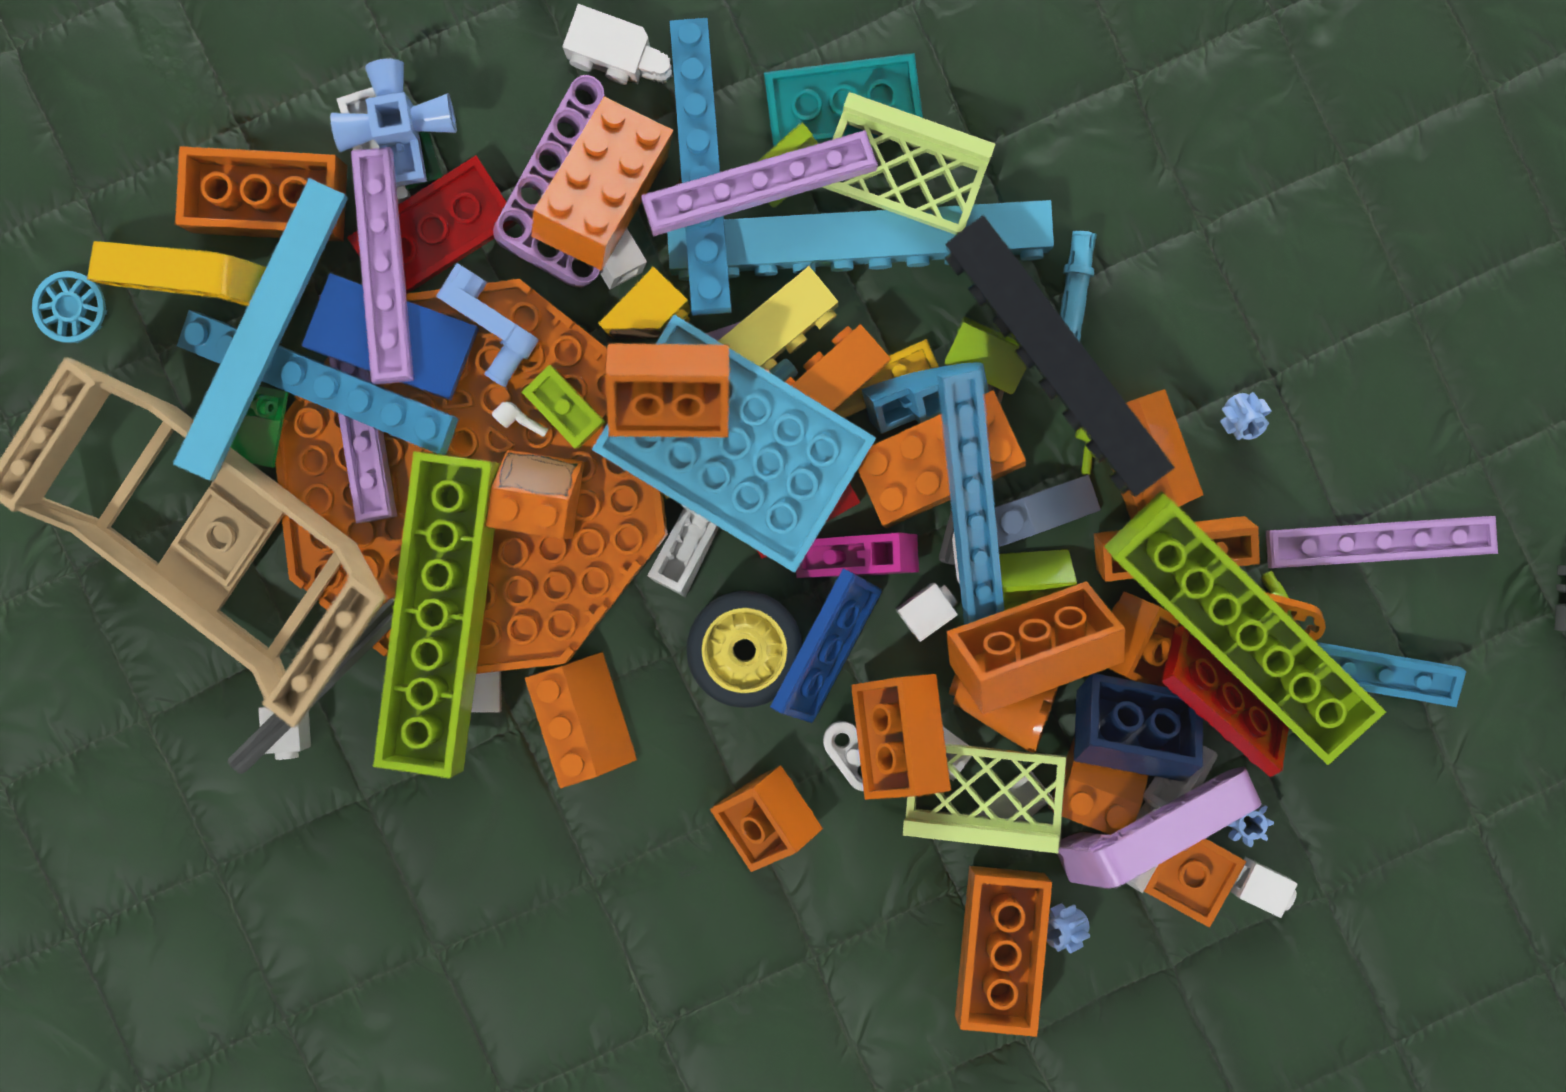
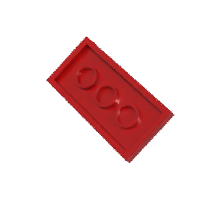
(447, 222)
(1225, 702)

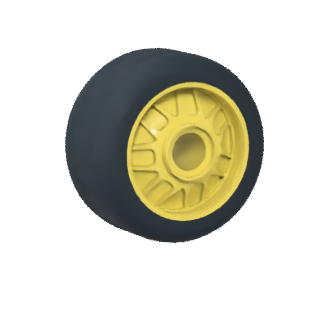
(735, 618)

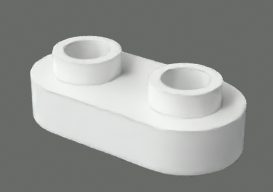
(847, 756)

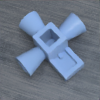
(394, 121)

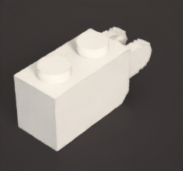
(613, 48)

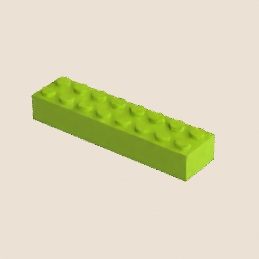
(437, 617)
(1244, 628)

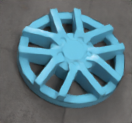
(68, 307)

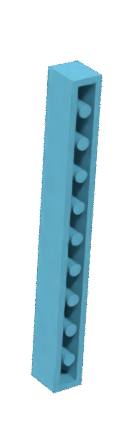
(863, 238)

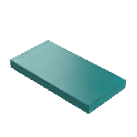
(819, 93)

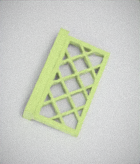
(925, 138)
(991, 829)

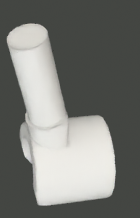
(508, 412)

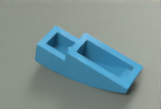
(908, 397)

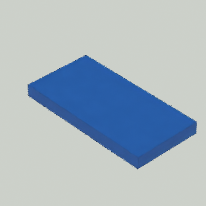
(437, 340)
(826, 647)

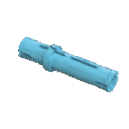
(1078, 275)

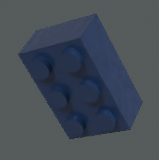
(1136, 728)

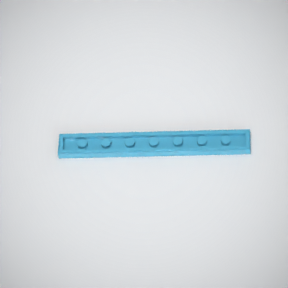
(260, 330)

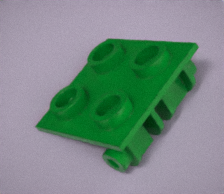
(262, 427)

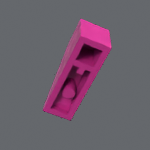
(861, 555)

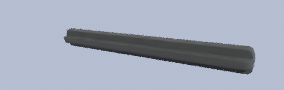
(275, 727)

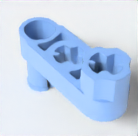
(461, 293)

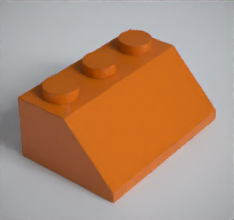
(667, 390)
(1182, 482)
(581, 719)
(900, 737)

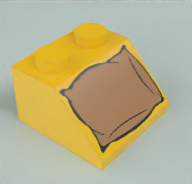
(646, 309)

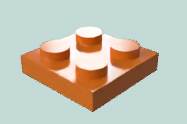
(1197, 880)

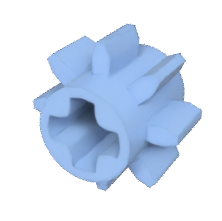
(1245, 416)
(1255, 831)
(1067, 928)

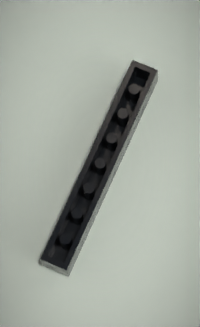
(1058, 357)

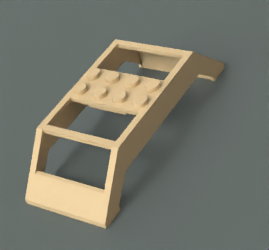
(210, 548)

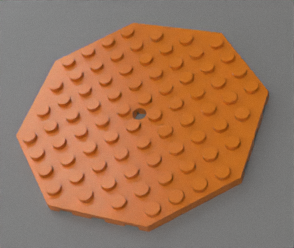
(540, 588)

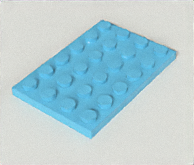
(771, 474)

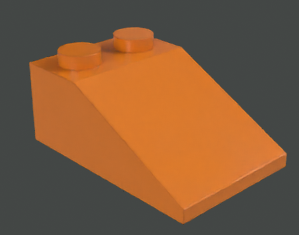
(1101, 795)

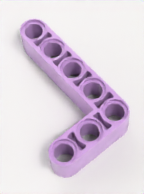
(538, 178)
(1140, 846)

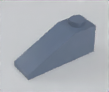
(1045, 510)

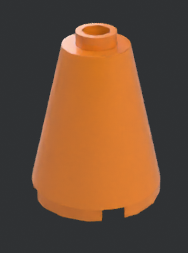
(1018, 722)

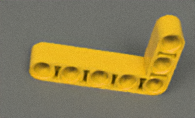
(174, 271)

